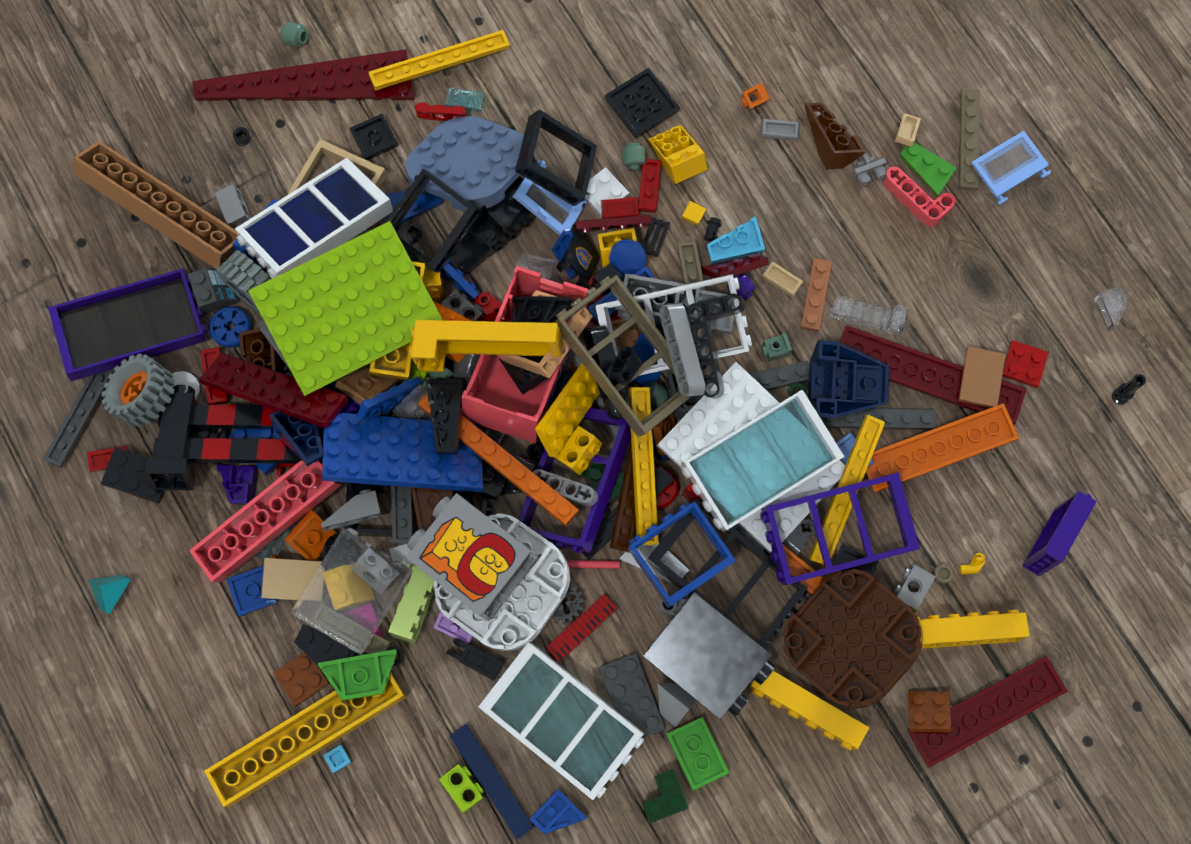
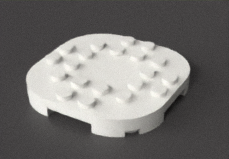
(528, 605)

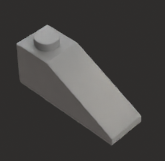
(356, 510)

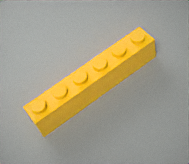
(812, 710)

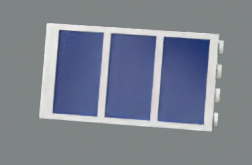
(314, 219)

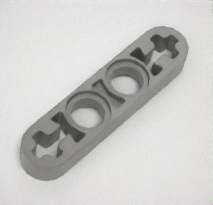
(565, 484)

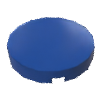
(627, 257)

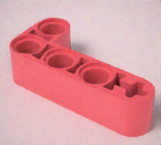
(917, 194)

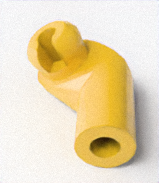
(975, 565)

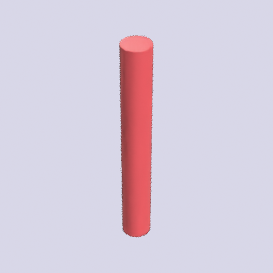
(593, 564)

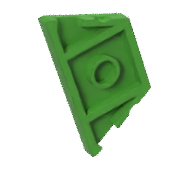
(360, 675)

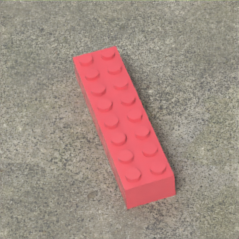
(262, 520)

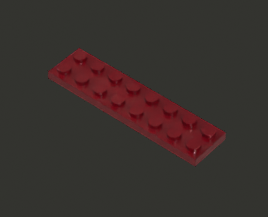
(272, 390)
(991, 710)

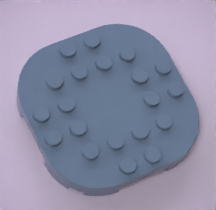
(471, 158)

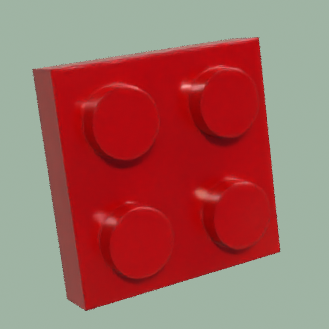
(1024, 363)

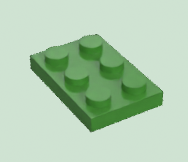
(697, 753)

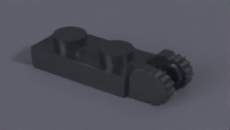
(477, 660)

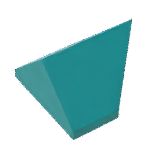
(108, 590)

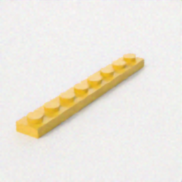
(439, 60)
(643, 466)
(852, 474)

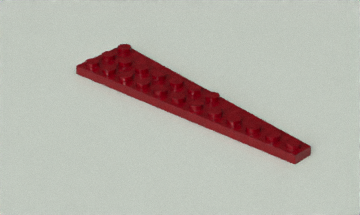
(309, 82)

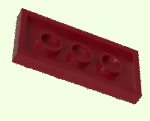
(619, 222)

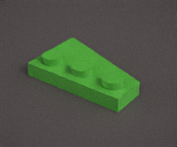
(928, 166)

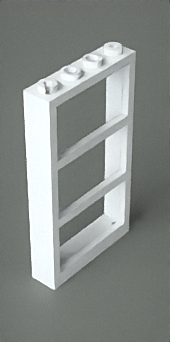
(604, 317)

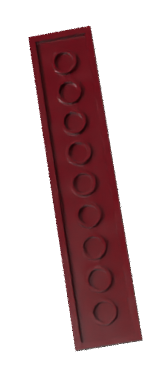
(926, 372)

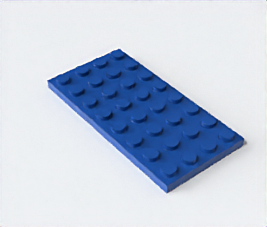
(395, 454)

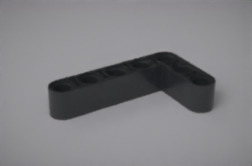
(707, 339)

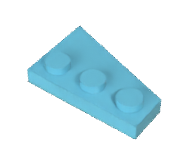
(738, 243)

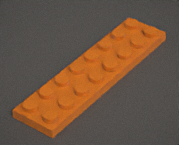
(943, 446)

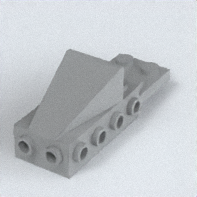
(641, 285)

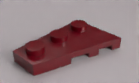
(735, 266)

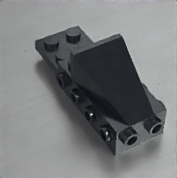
(491, 231)

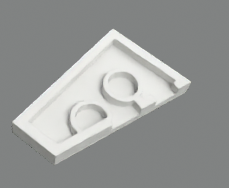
(668, 559)

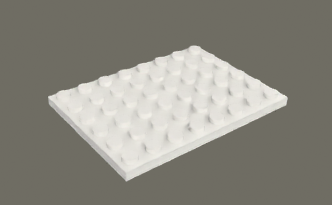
(716, 418)

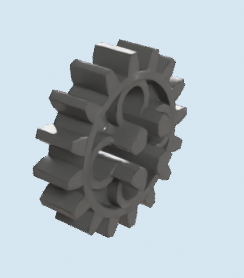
(572, 605)

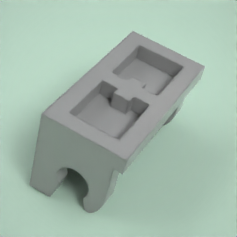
(233, 206)

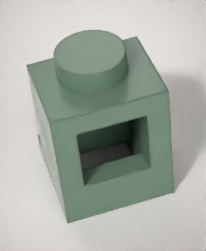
(776, 353)

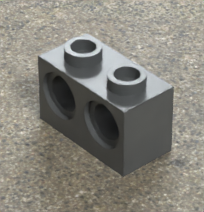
(465, 308)

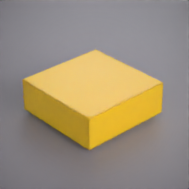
(693, 213)

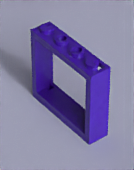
(1059, 533)

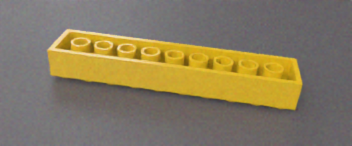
(295, 742)

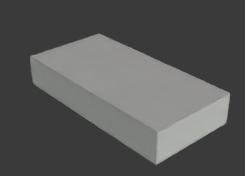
(780, 129)

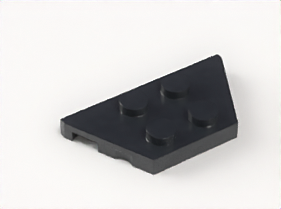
(539, 309)

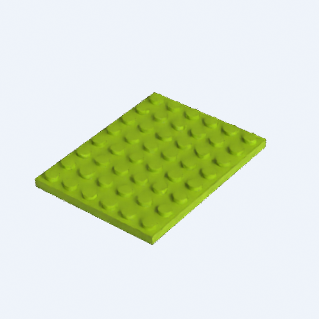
(344, 308)

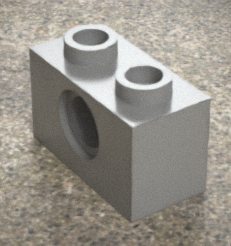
(375, 571)
(922, 581)

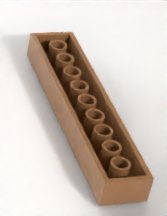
(155, 203)

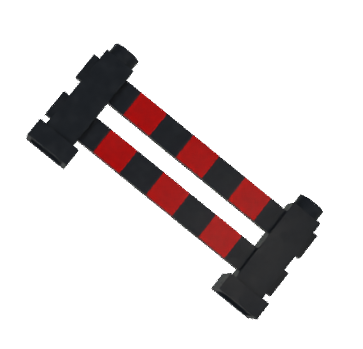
(178, 448)

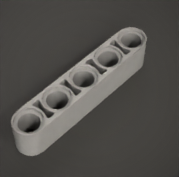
(682, 350)

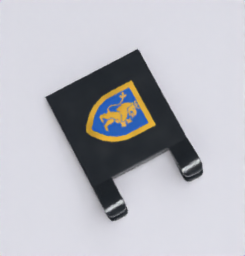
(580, 258)

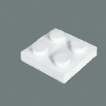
(604, 187)

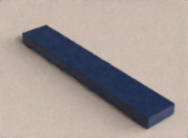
(491, 781)

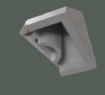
(673, 702)

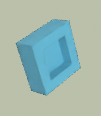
(337, 759)

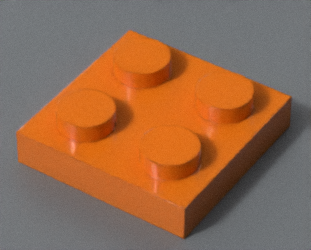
(309, 536)

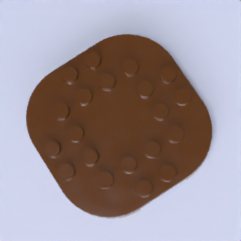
(853, 639)

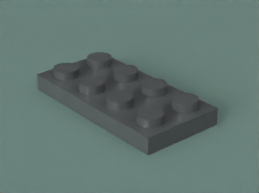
(631, 694)

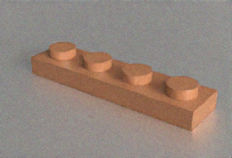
(816, 295)

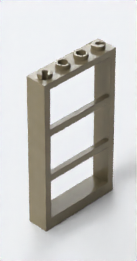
(649, 330)

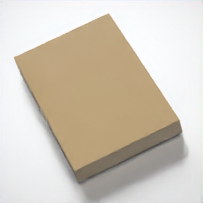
(286, 577)

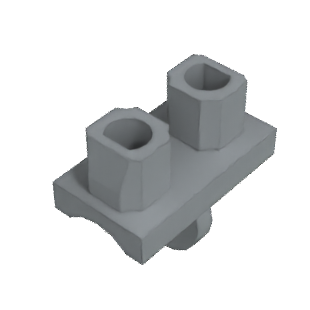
(869, 166)

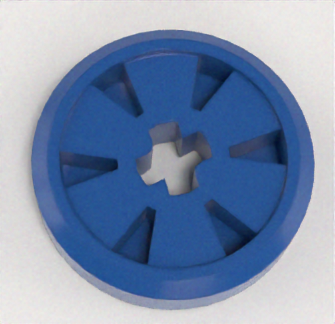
(223, 319)

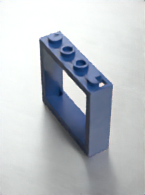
(669, 520)

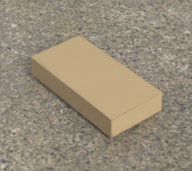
(907, 129)
(782, 279)

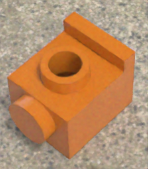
(758, 91)

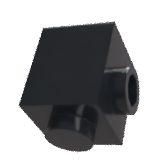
(601, 274)

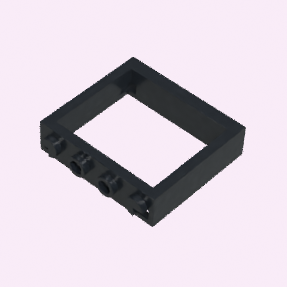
(543, 177)
(456, 235)

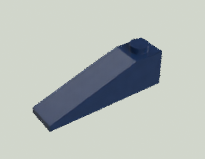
(299, 436)

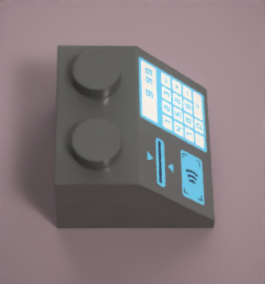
(211, 291)

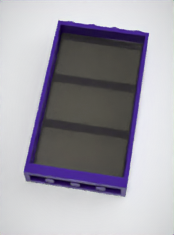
(127, 321)

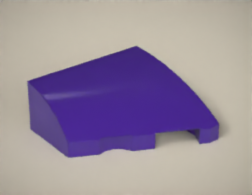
(239, 483)

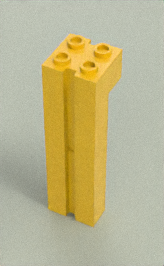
(437, 338)

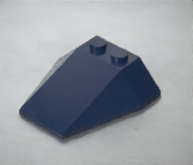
(845, 380)

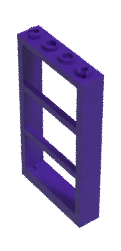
(604, 489)
(901, 511)

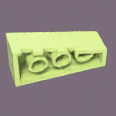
(413, 607)

